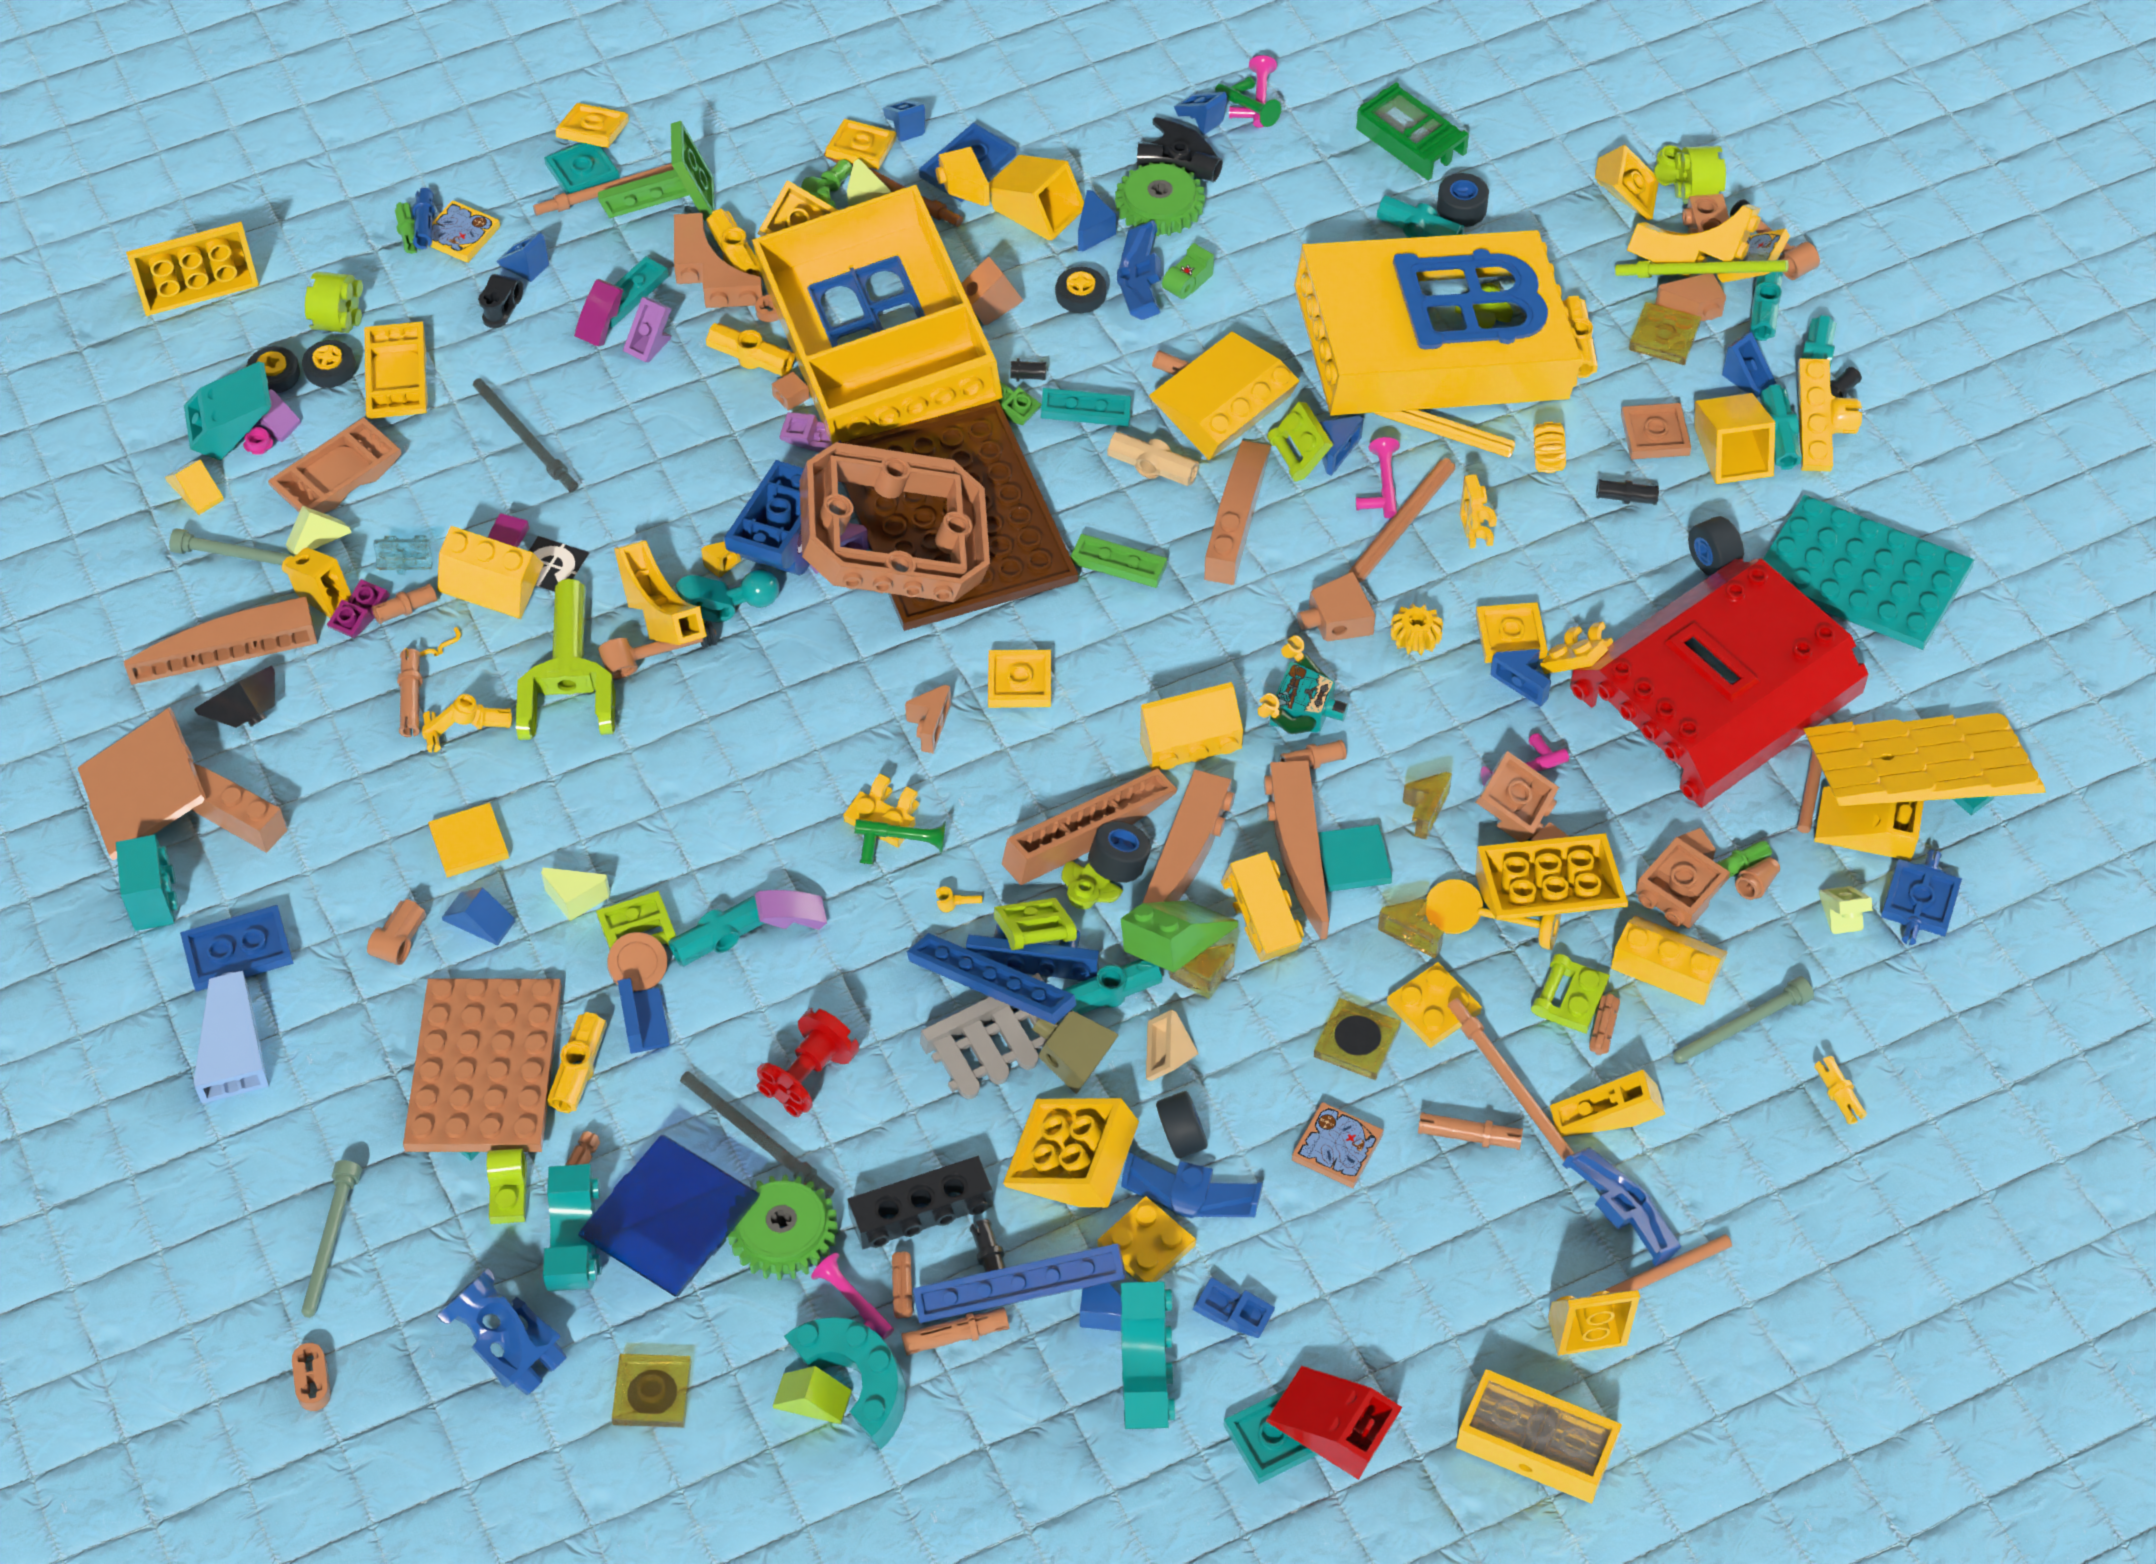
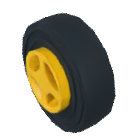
(1080, 290)
(329, 363)
(280, 367)

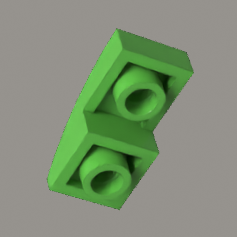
(1017, 405)

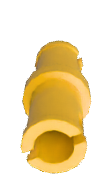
(1840, 1090)

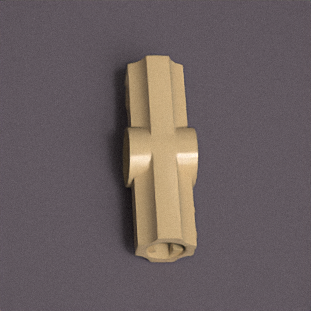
(1153, 458)

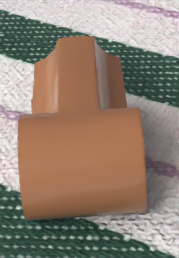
(394, 939)

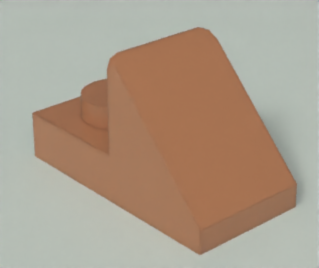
(930, 714)

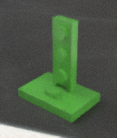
(688, 178)

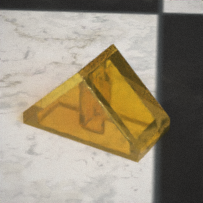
(1206, 970)

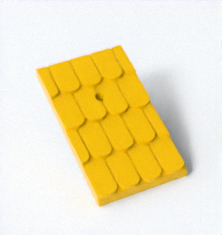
(1923, 759)

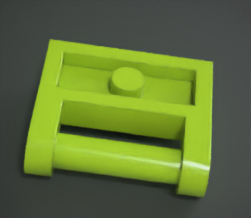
(1306, 435)
(636, 916)
(1034, 922)
(1580, 999)

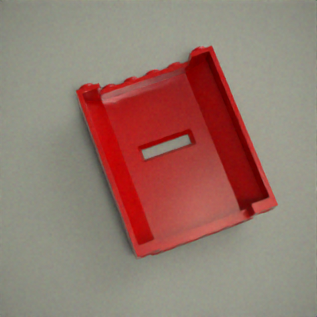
(1785, 650)

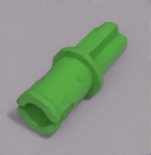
(406, 226)
(1745, 858)

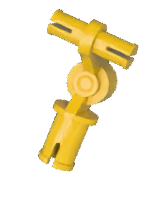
(463, 712)

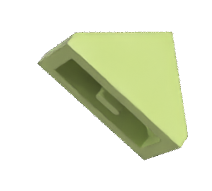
(864, 184)
(314, 530)
(575, 890)

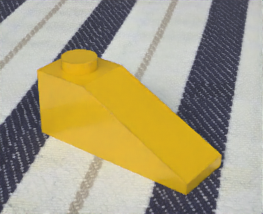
(1609, 1106)

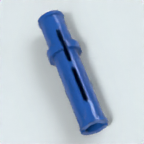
(423, 212)

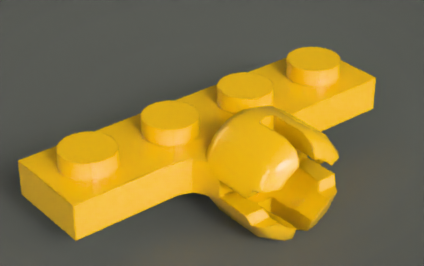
(1822, 415)

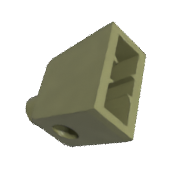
(1074, 1047)

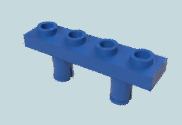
(1046, 959)

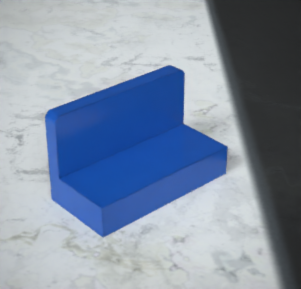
(643, 1017)

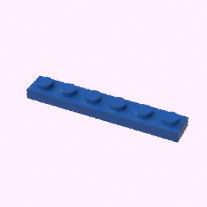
(992, 978)
(1019, 1283)

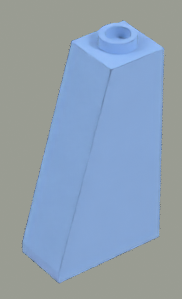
(229, 1043)

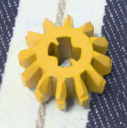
(1549, 447)
(1416, 629)

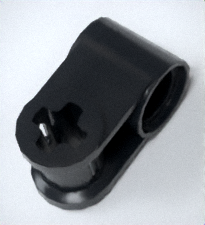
(500, 299)

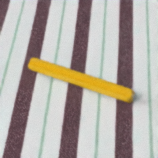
(1453, 430)

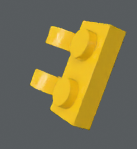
(1474, 512)
(1577, 654)
(873, 808)

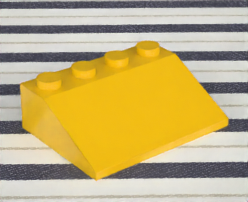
(193, 268)
(1224, 393)
(1549, 877)

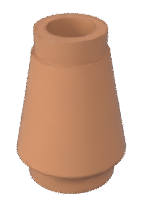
(1757, 878)

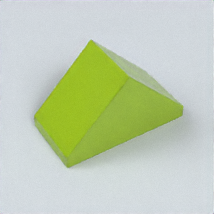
(813, 1395)

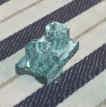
(403, 553)

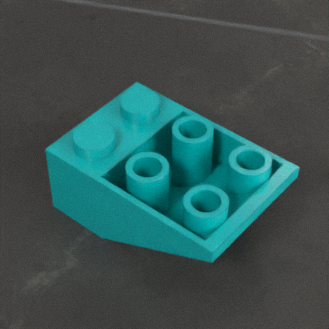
(227, 410)

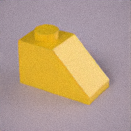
(963, 176)

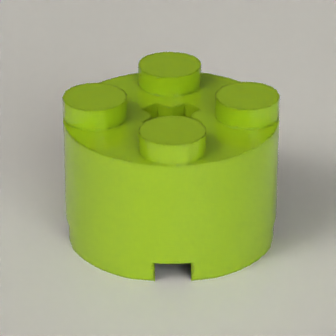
(1699, 172)
(333, 302)

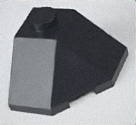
(242, 701)

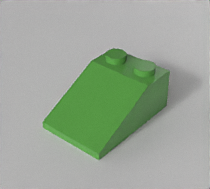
(1172, 932)

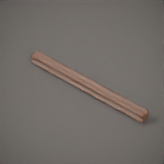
(1402, 519)

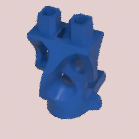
(520, 1345)

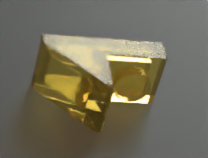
(1428, 799)
(1405, 924)

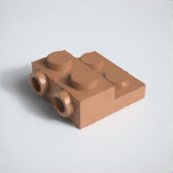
(1518, 797)
(1681, 883)

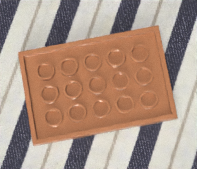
(483, 1065)

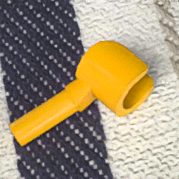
(953, 900)

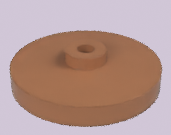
(638, 958)

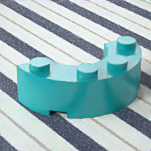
(571, 1260)
(855, 1345)
(1143, 1355)

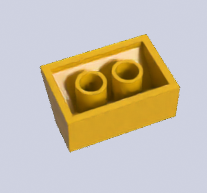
(487, 572)
(1191, 727)
(1668, 959)

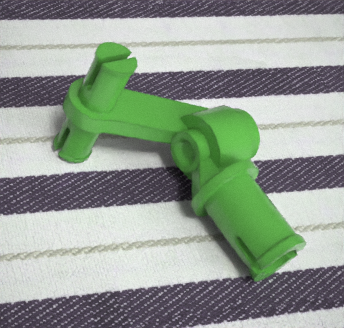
(828, 182)

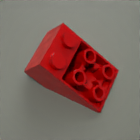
(1335, 1418)

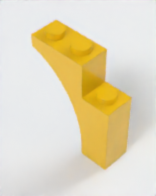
(1723, 242)
(665, 613)

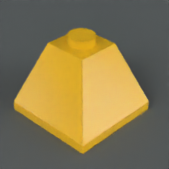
(1628, 180)

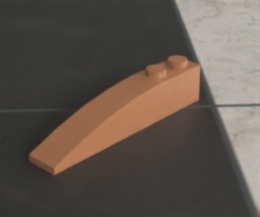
(1236, 513)
(227, 640)
(239, 810)
(1073, 831)
(1191, 836)
(1297, 837)

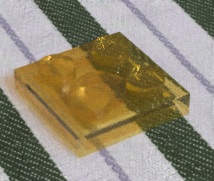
(1665, 333)

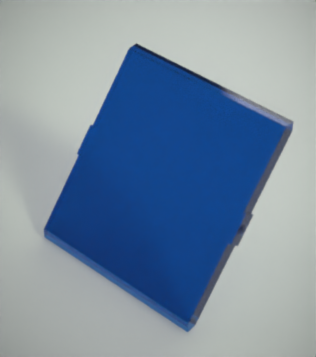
(669, 1215)

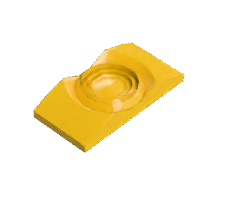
(395, 370)

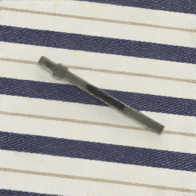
(554, 467)
(800, 1169)

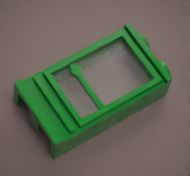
(1410, 130)

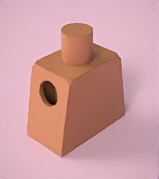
(990, 292)
(1339, 610)

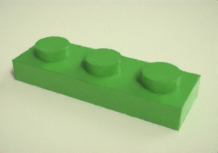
(1119, 560)

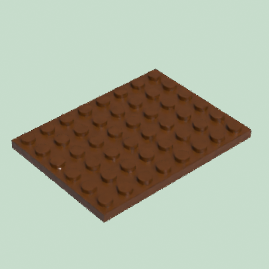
(1022, 535)

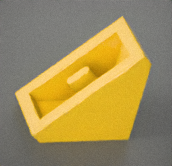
(195, 486)

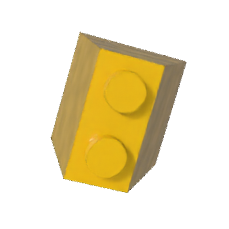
(1037, 194)
(1736, 437)

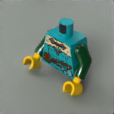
(1303, 695)

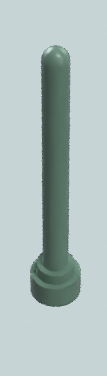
(182, 542)
(1797, 992)
(345, 1176)

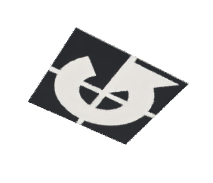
(559, 561)

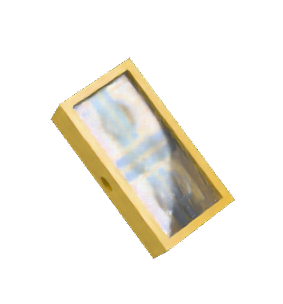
(1538, 1436)

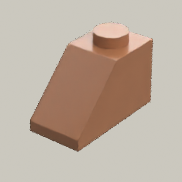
(1693, 295)

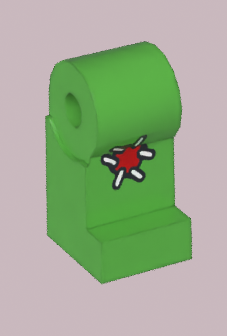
(1189, 272)

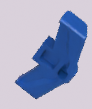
(1139, 271)
(1190, 1190)
(1625, 1203)

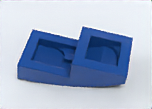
(1231, 1309)

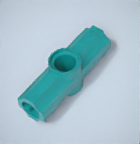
(1416, 221)
(1766, 305)
(1820, 339)
(1787, 448)
(715, 932)
(1127, 979)

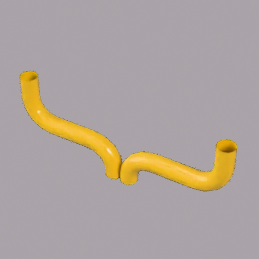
(441, 646)

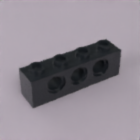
(930, 1188)

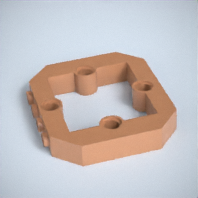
(890, 473)

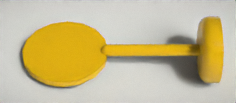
(1458, 906)

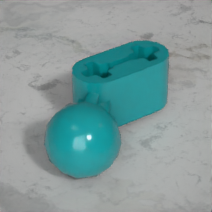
(718, 601)

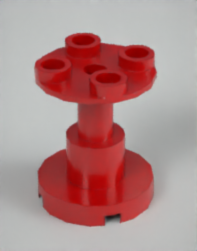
(823, 1041)

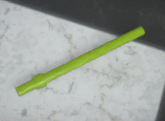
(1646, 269)

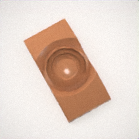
(336, 468)

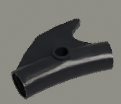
(1183, 148)

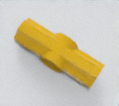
(732, 242)
(1583, 327)
(750, 349)
(573, 1077)

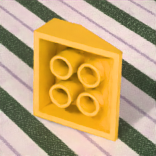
(1073, 1150)

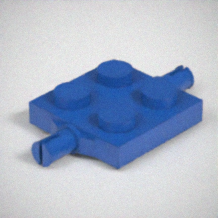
(1921, 897)

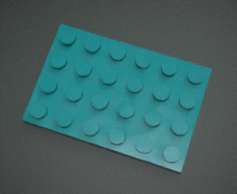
(1868, 571)

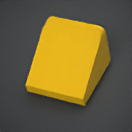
(718, 559)

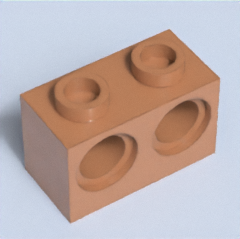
(1704, 213)

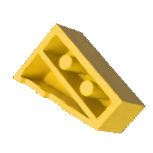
(1263, 906)

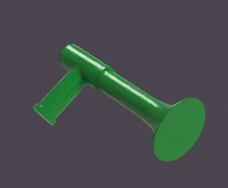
(1268, 112)
(871, 829)

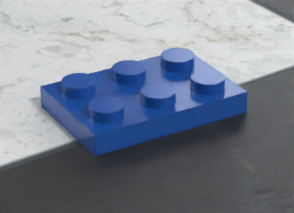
(989, 150)
(244, 942)

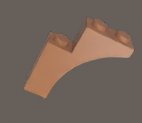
(700, 264)

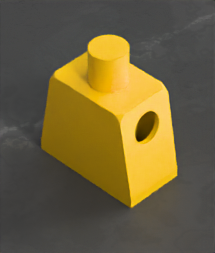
(317, 579)

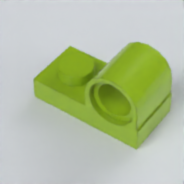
(507, 1185)

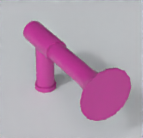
(1262, 66)
(1384, 449)
(1546, 760)
(829, 1270)

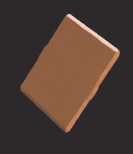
(142, 782)

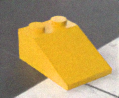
(792, 208)
(1592, 1321)

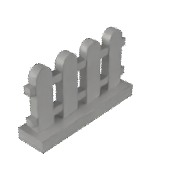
(971, 1025)

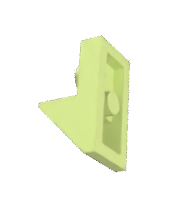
(1845, 908)

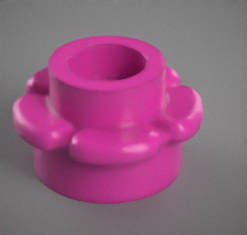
(258, 441)

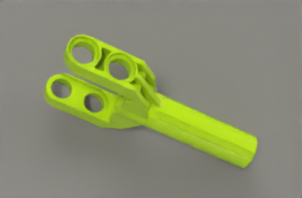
(567, 670)

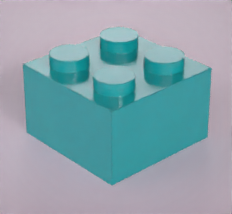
(146, 882)

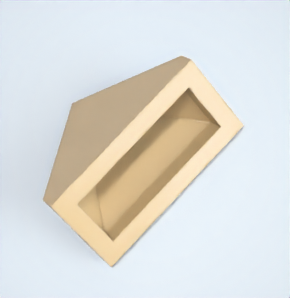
(1167, 1045)

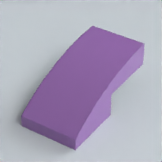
(805, 432)
(785, 907)

